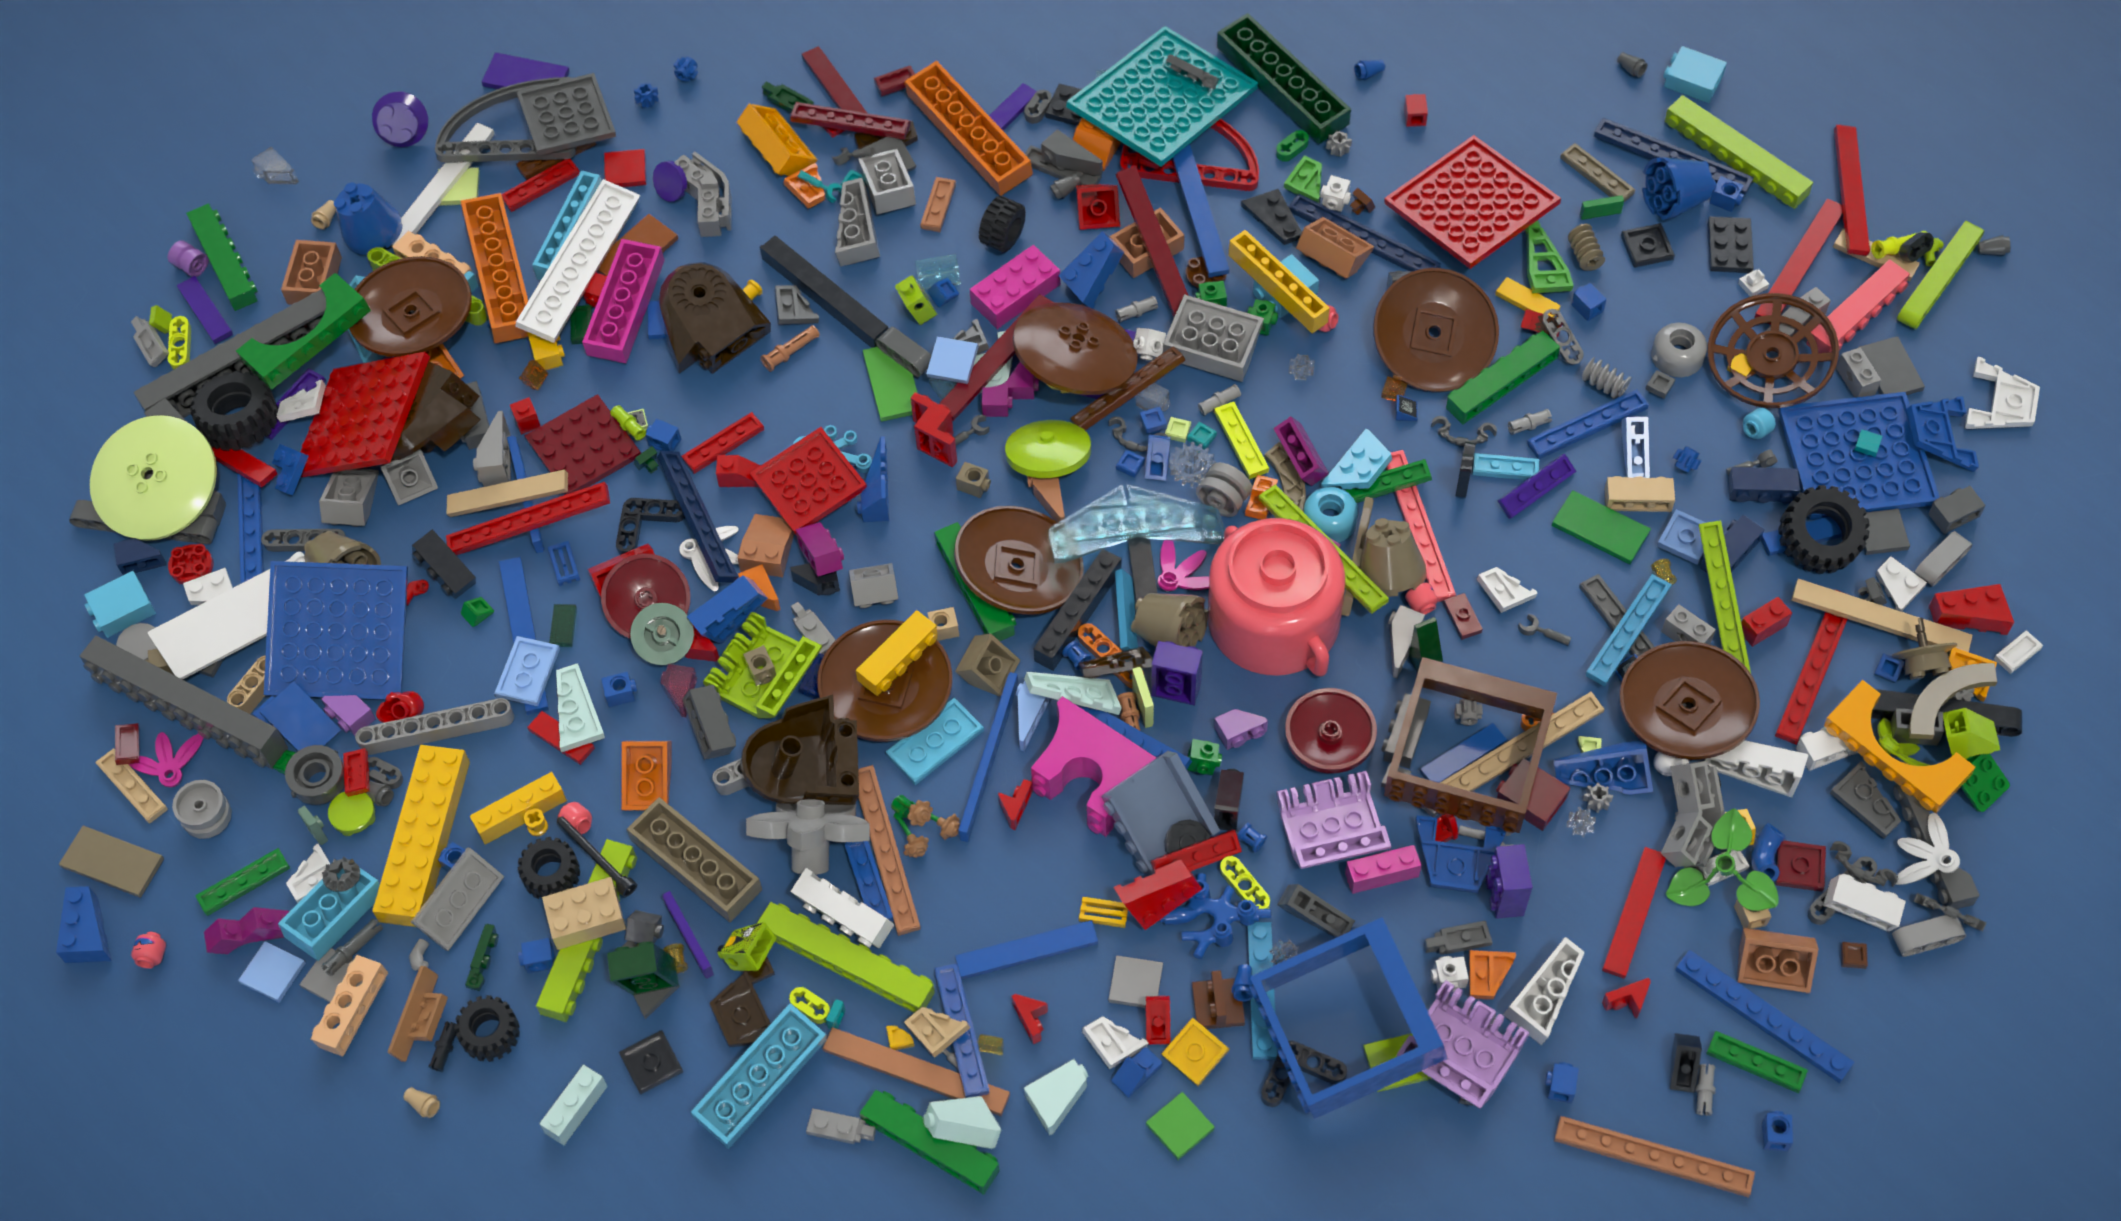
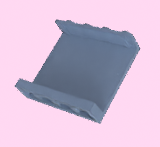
(1153, 802)

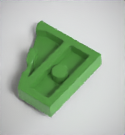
(1305, 179)

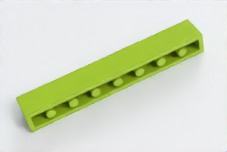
(1738, 151)
(847, 958)
(575, 961)

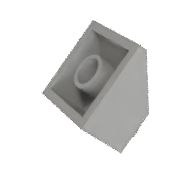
(873, 585)

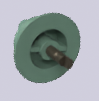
(662, 634)

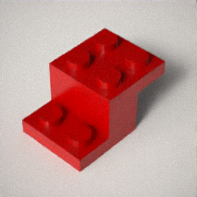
(934, 429)

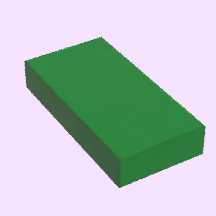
(1601, 207)

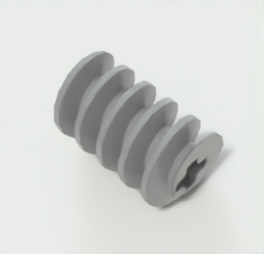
(1605, 379)

